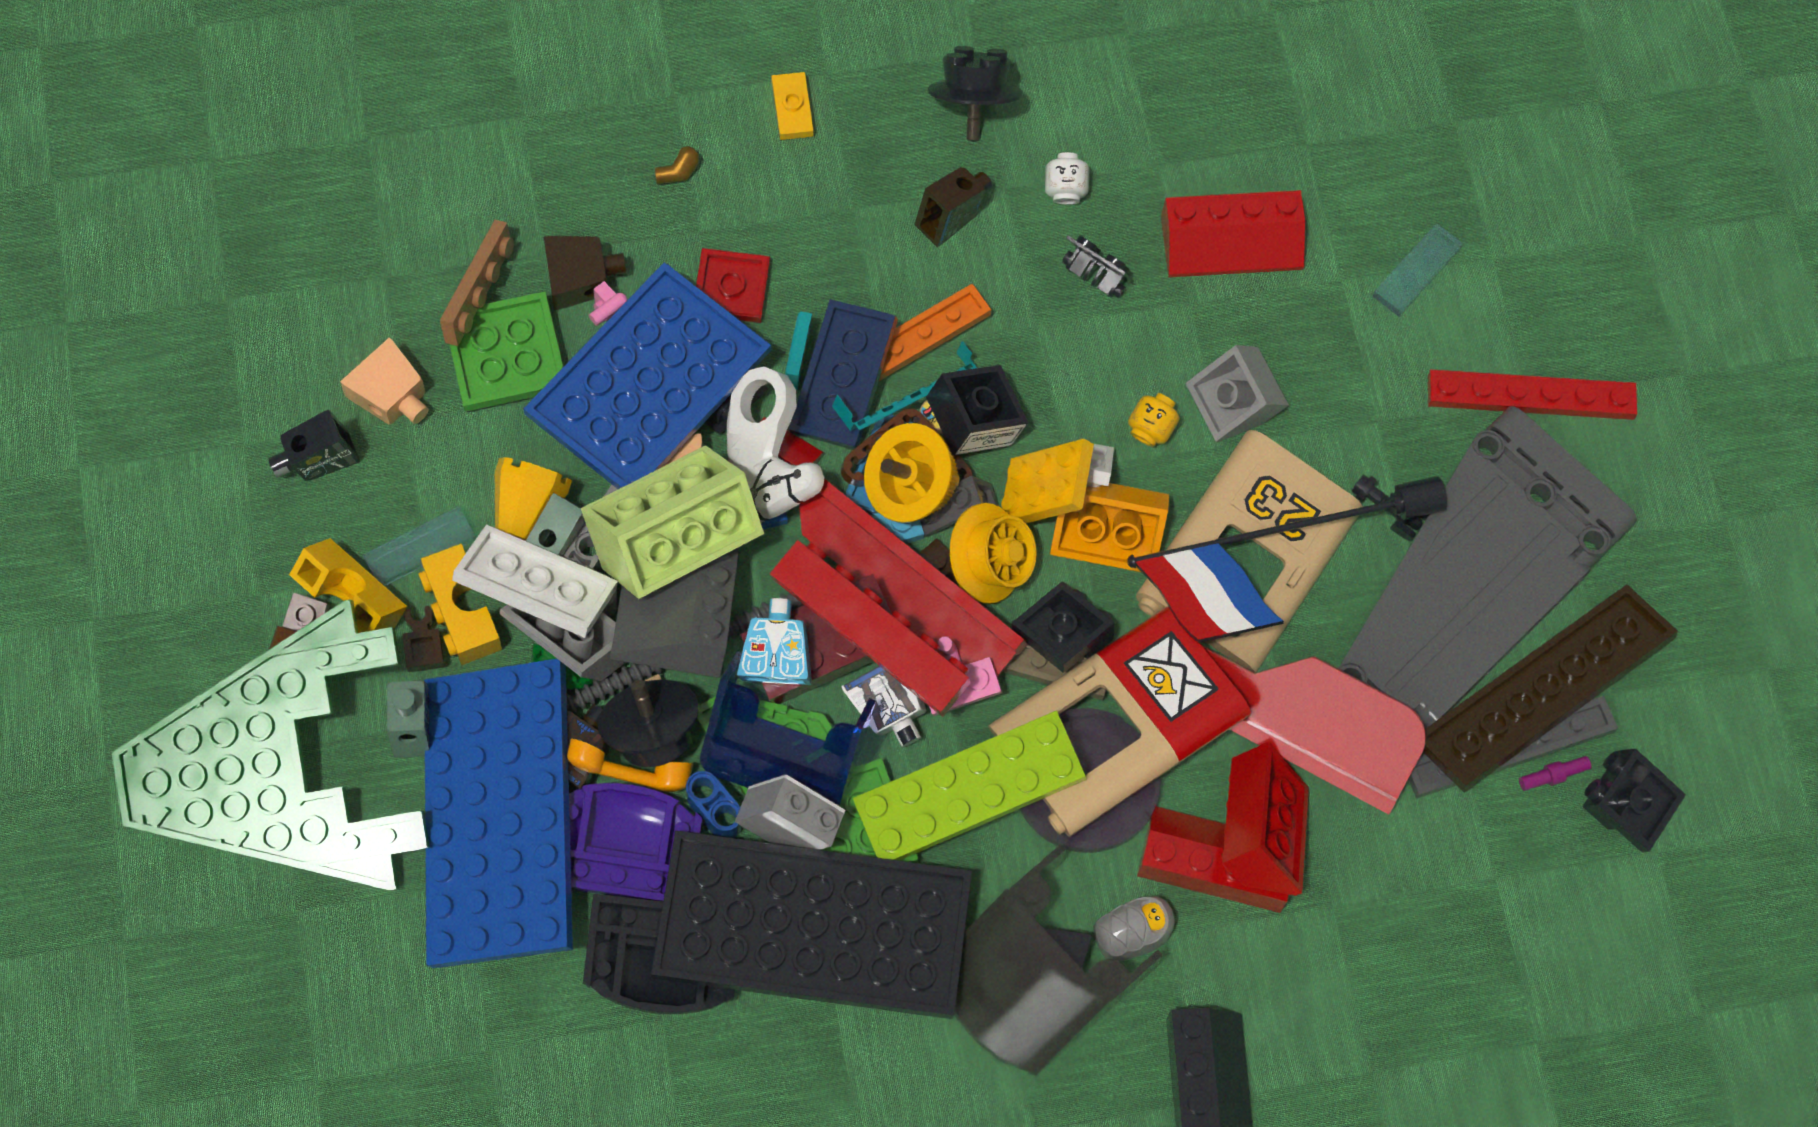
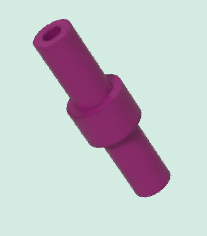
(1554, 773)

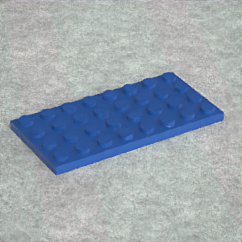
(498, 815)

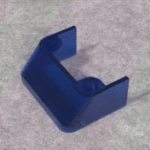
(755, 750)

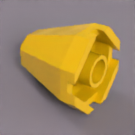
(523, 494)

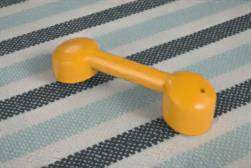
(666, 777)

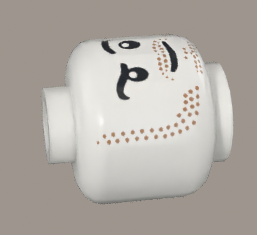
(1067, 179)

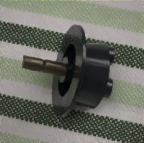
(975, 81)

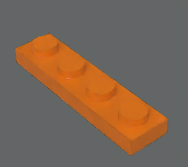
(934, 328)

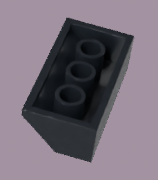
(1208, 1068)

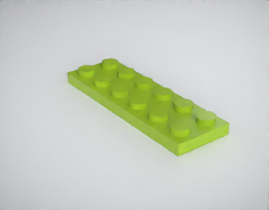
(970, 788)

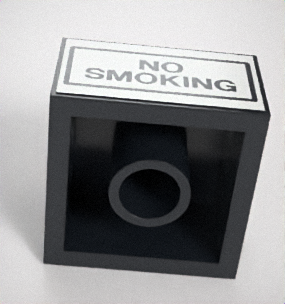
(976, 409)

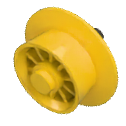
(991, 552)

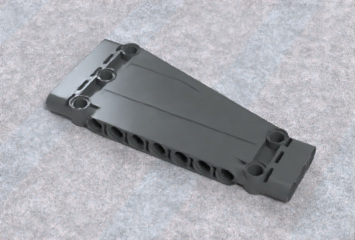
(1486, 567)

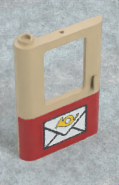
(1167, 692)

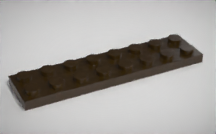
(1546, 687)

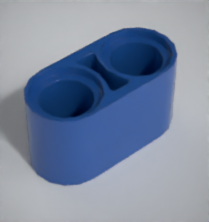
(716, 804)

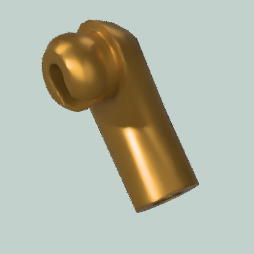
(680, 169)

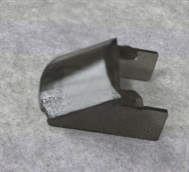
(1022, 989)

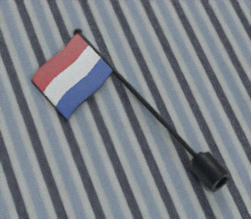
(1213, 592)

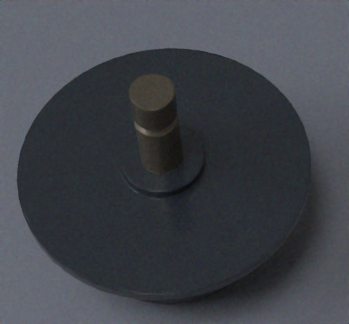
(650, 721)

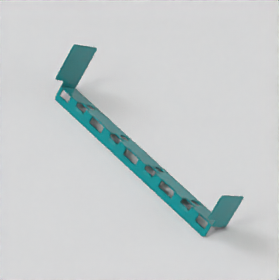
(846, 416)

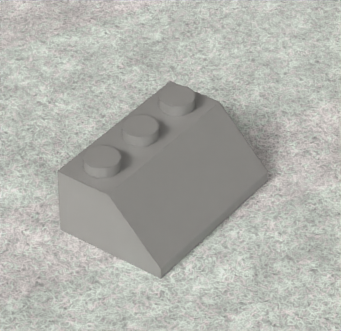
(585, 656)

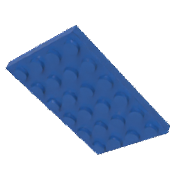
(647, 379)

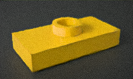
(792, 105)

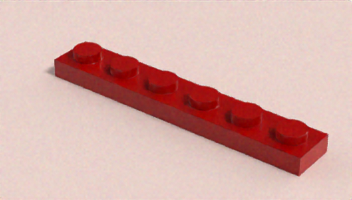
(1532, 394)

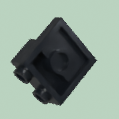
(1065, 627)
(1633, 798)

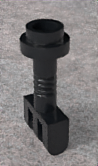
(1366, 488)

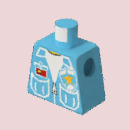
(776, 648)

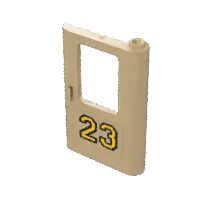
(1256, 491)

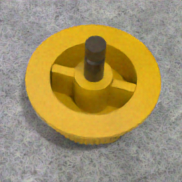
(910, 473)

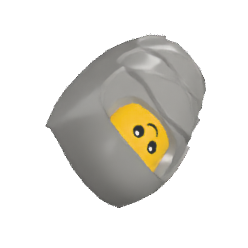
(1134, 928)

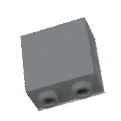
(790, 814)

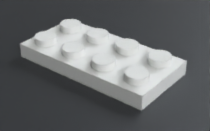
(535, 581)

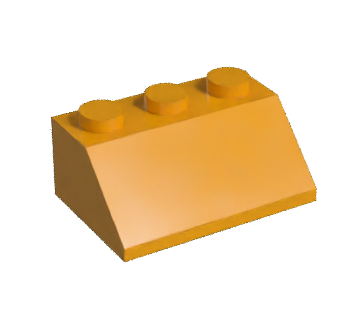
(1112, 526)

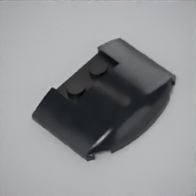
(622, 957)

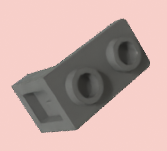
(968, 493)

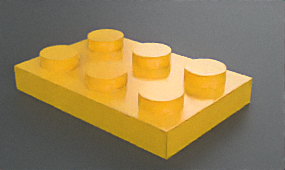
(1048, 481)

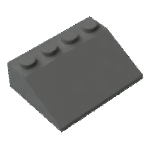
(680, 623)

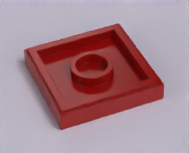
(735, 281)

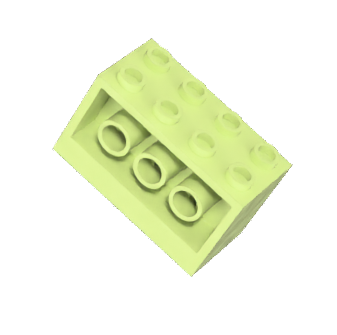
(672, 521)

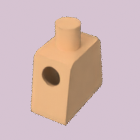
(387, 385)

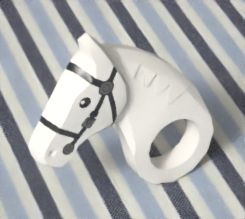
(756, 446)

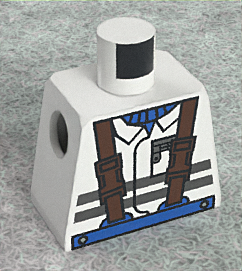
(893, 707)

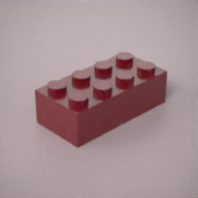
(828, 650)

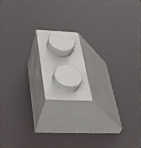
(1236, 392)

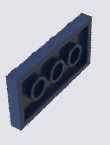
(844, 364)

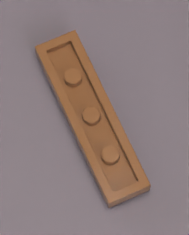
(476, 282)

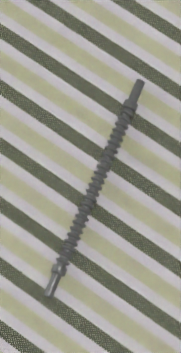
(638, 671)

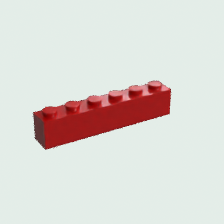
(870, 627)

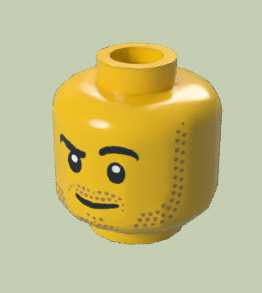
(1153, 419)

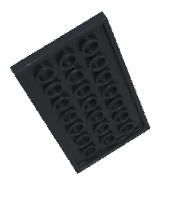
(812, 925)

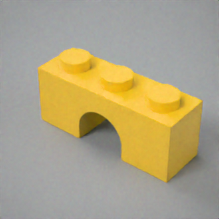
(332, 571)
(470, 632)

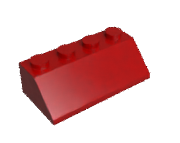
(1234, 233)
(1265, 822)
(1188, 855)

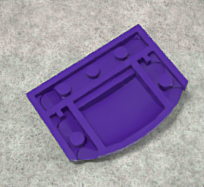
(624, 839)

